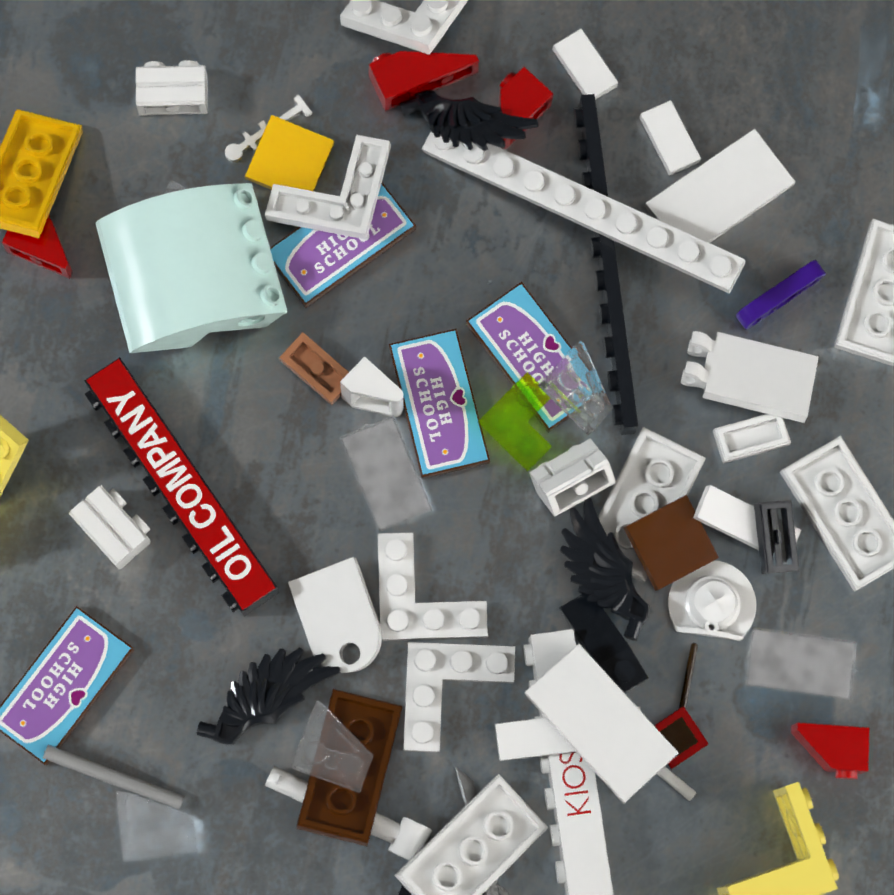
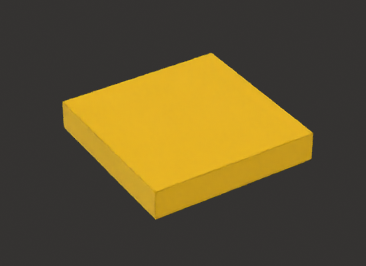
(289, 156)

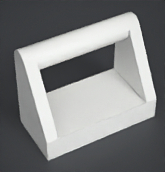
(371, 390)

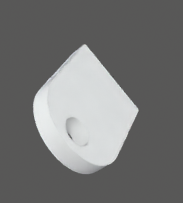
(338, 612)

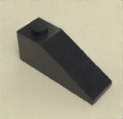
(604, 642)

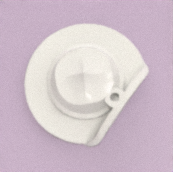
(713, 602)

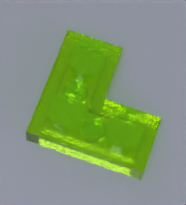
(509, 422)

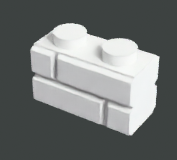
(171, 88)
(572, 477)
(111, 526)

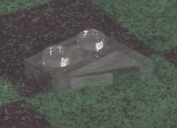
(578, 389)
(332, 751)
(153, 829)

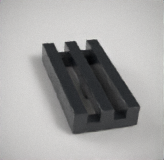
(776, 540)

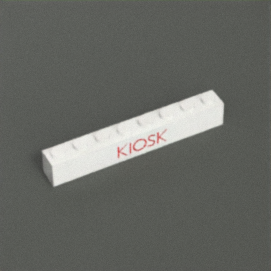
(571, 791)

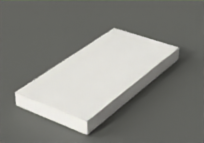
(723, 189)
(869, 312)
(651, 478)
(844, 511)
(601, 723)
(474, 844)

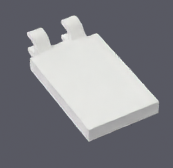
(752, 375)

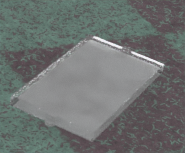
(386, 473)
(801, 663)

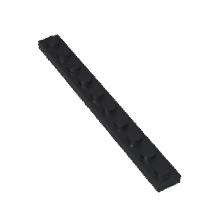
(607, 276)

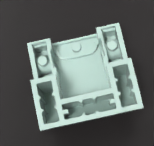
(190, 266)

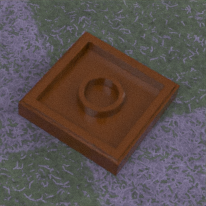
(670, 542)

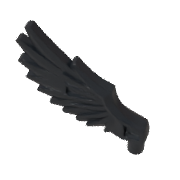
(467, 120)
(603, 569)
(266, 693)

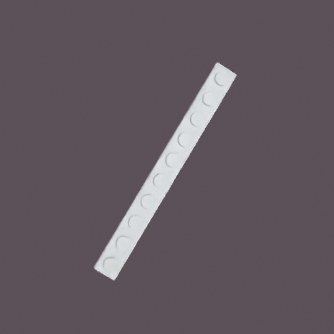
(593, 211)

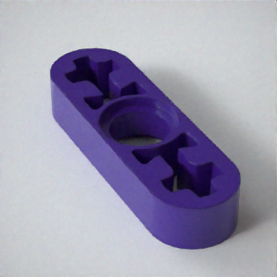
(780, 294)

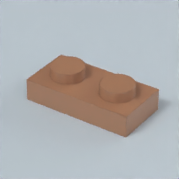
(315, 367)

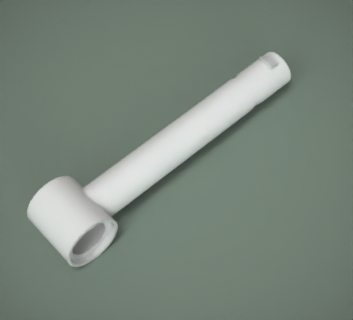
(405, 837)

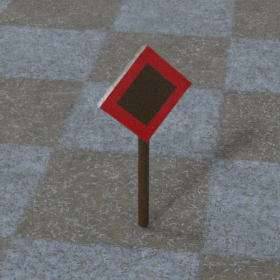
(679, 726)

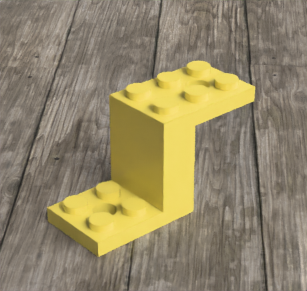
(811, 871)

